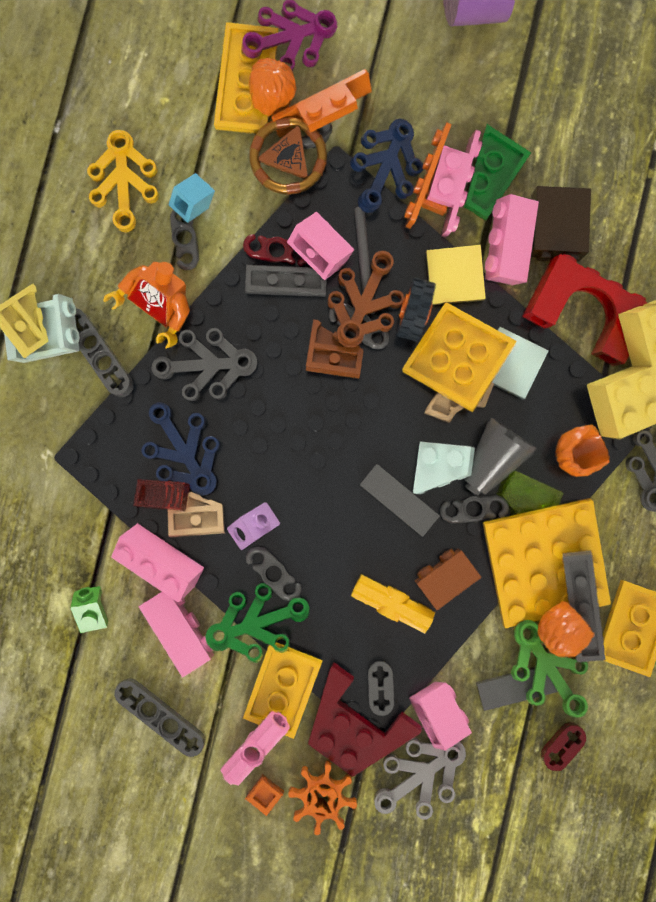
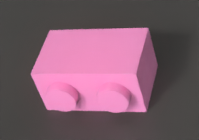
(320, 245)
(440, 715)

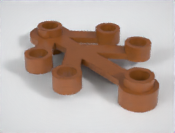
(363, 304)

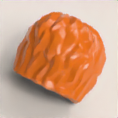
(271, 86)
(582, 451)
(564, 631)

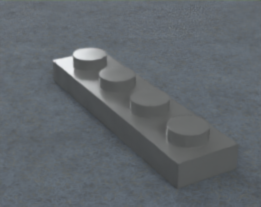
(584, 599)

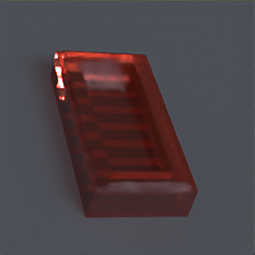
(161, 495)

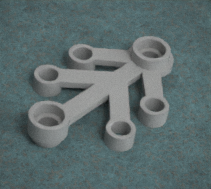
(424, 774)

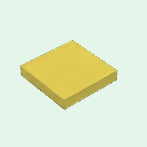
(456, 274)

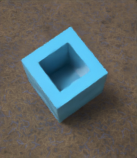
(191, 197)

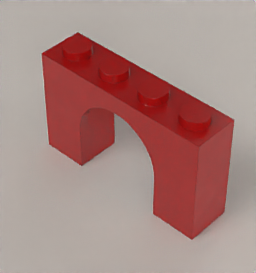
(564, 278)

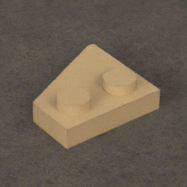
(200, 518)

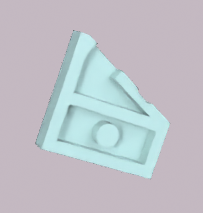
(441, 464)

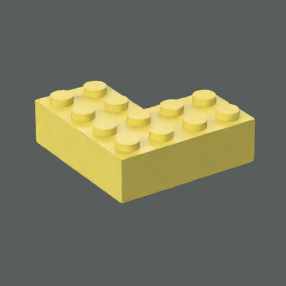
(627, 399)

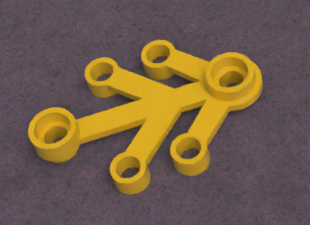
(121, 176)

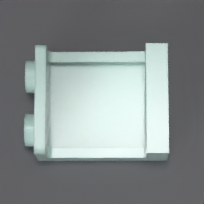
(60, 329)

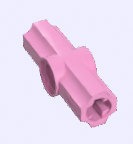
(263, 739)

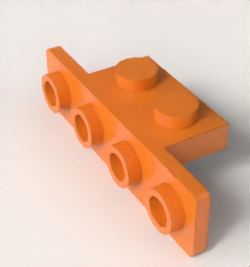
(328, 104)
(423, 184)

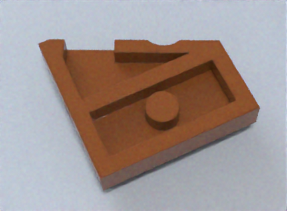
(330, 356)

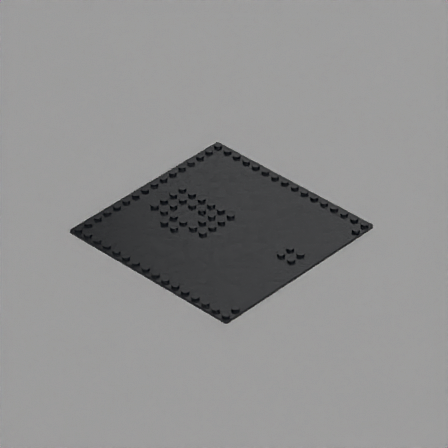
(315, 436)

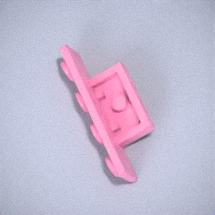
(450, 180)

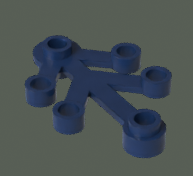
(389, 161)
(185, 451)

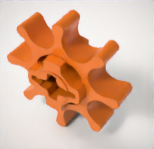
(319, 807)

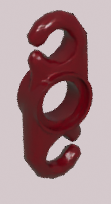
(264, 254)

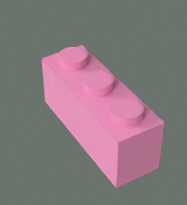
(511, 240)
(157, 562)
(177, 632)

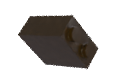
(561, 222)

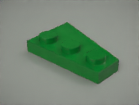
(494, 171)

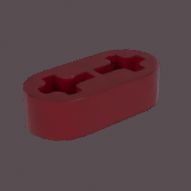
(569, 748)

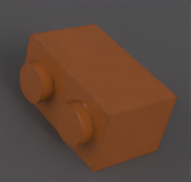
(447, 578)

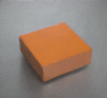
(264, 795)

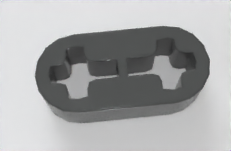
(388, 688)

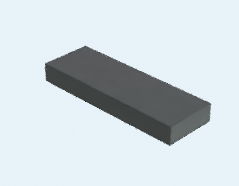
(284, 281)
(399, 500)
(506, 691)

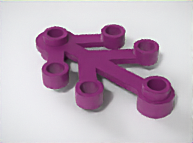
(292, 33)

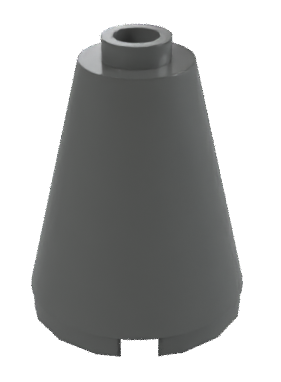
(496, 457)

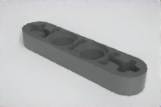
(101, 350)
(156, 721)

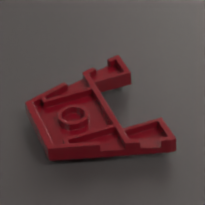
(347, 736)

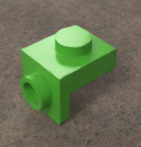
(88, 609)

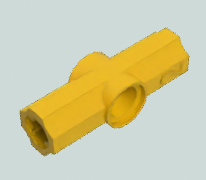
(393, 603)

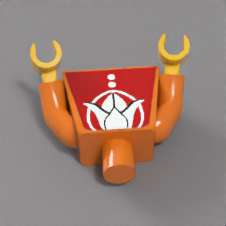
(158, 294)

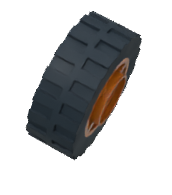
(416, 309)

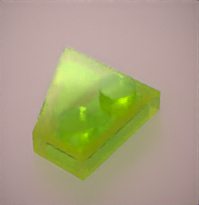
(529, 494)

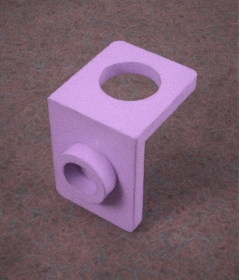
(254, 525)

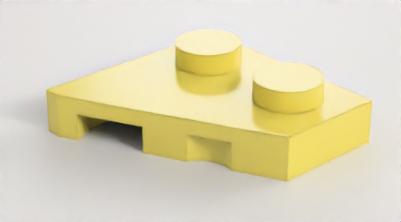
(23, 321)

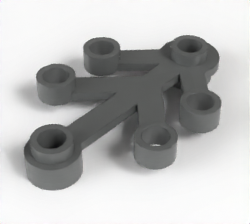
(208, 364)
(645, 482)

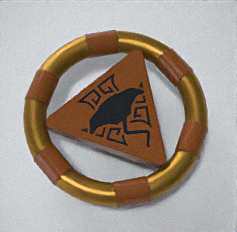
(287, 156)

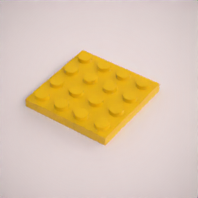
(529, 559)

